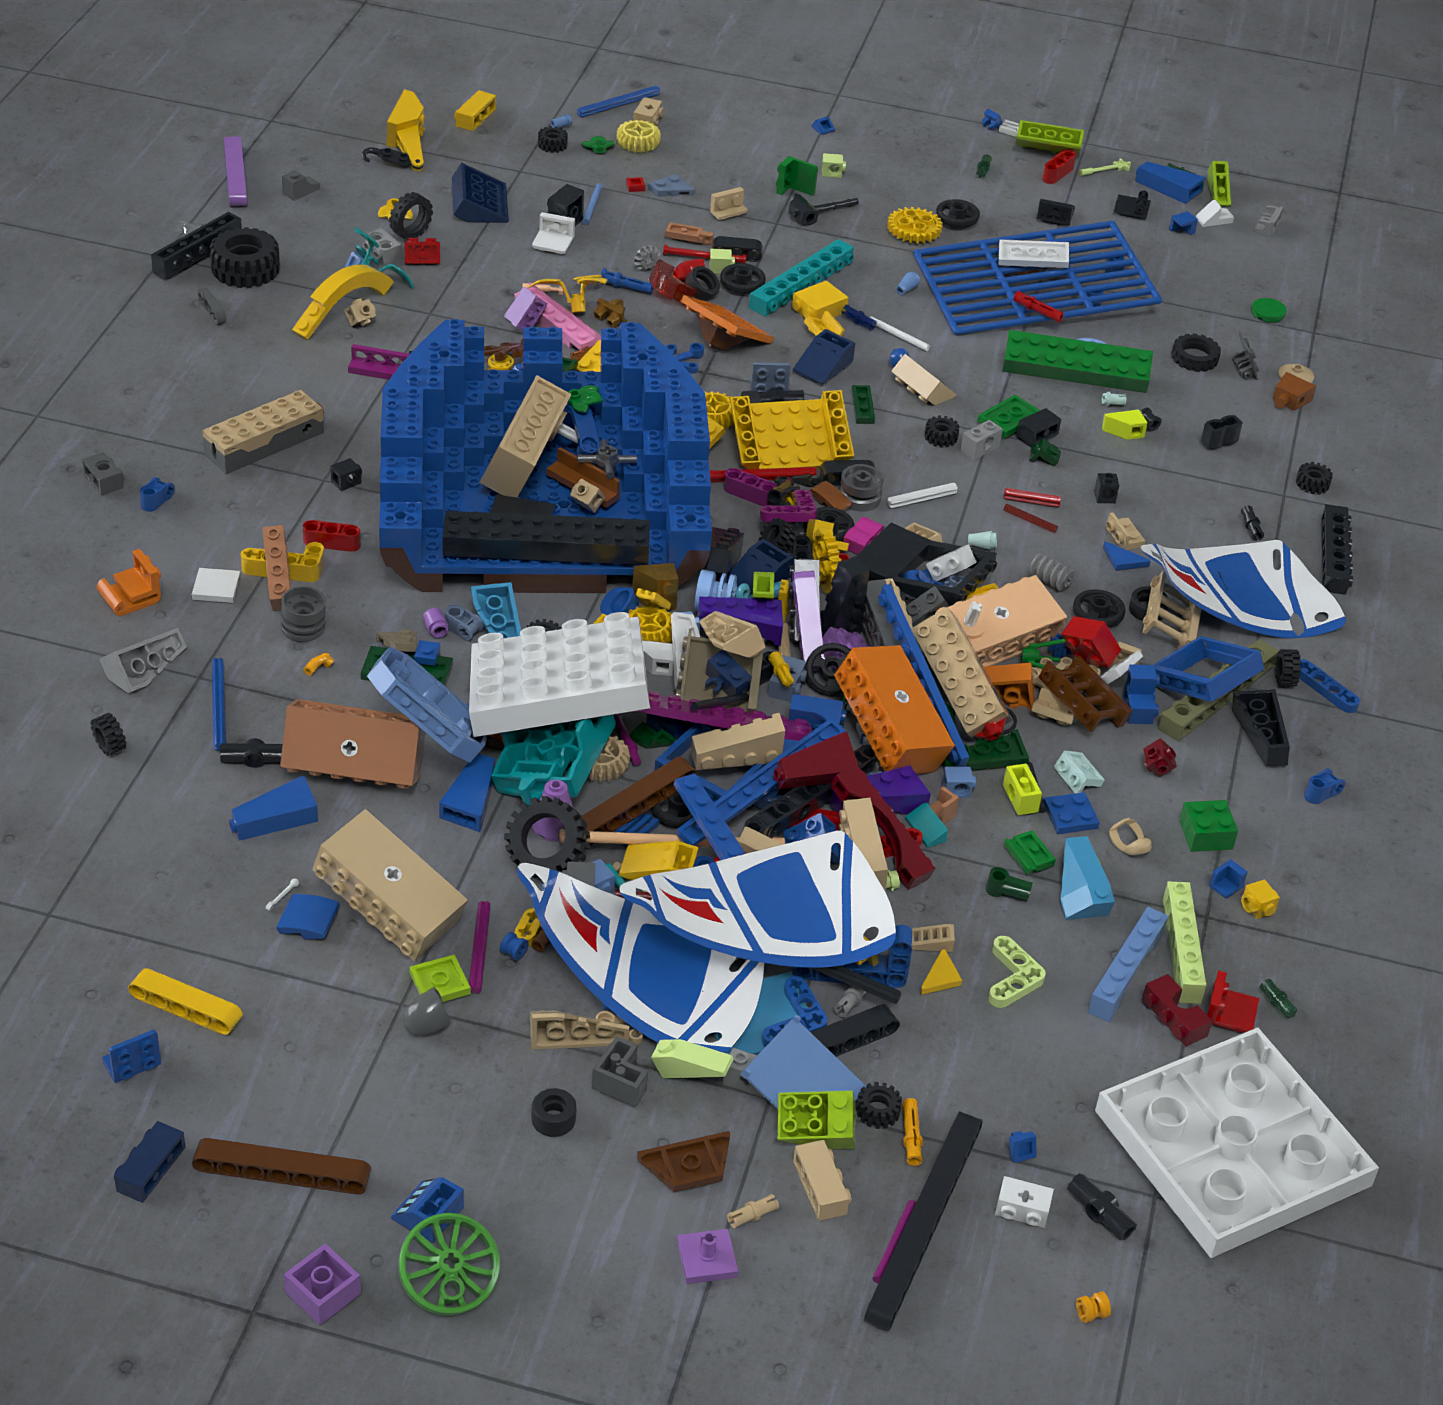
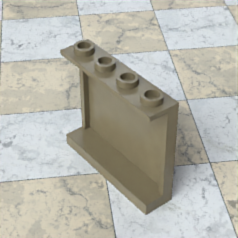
(694, 677)

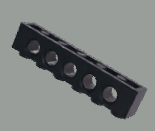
(192, 246)
(1336, 549)

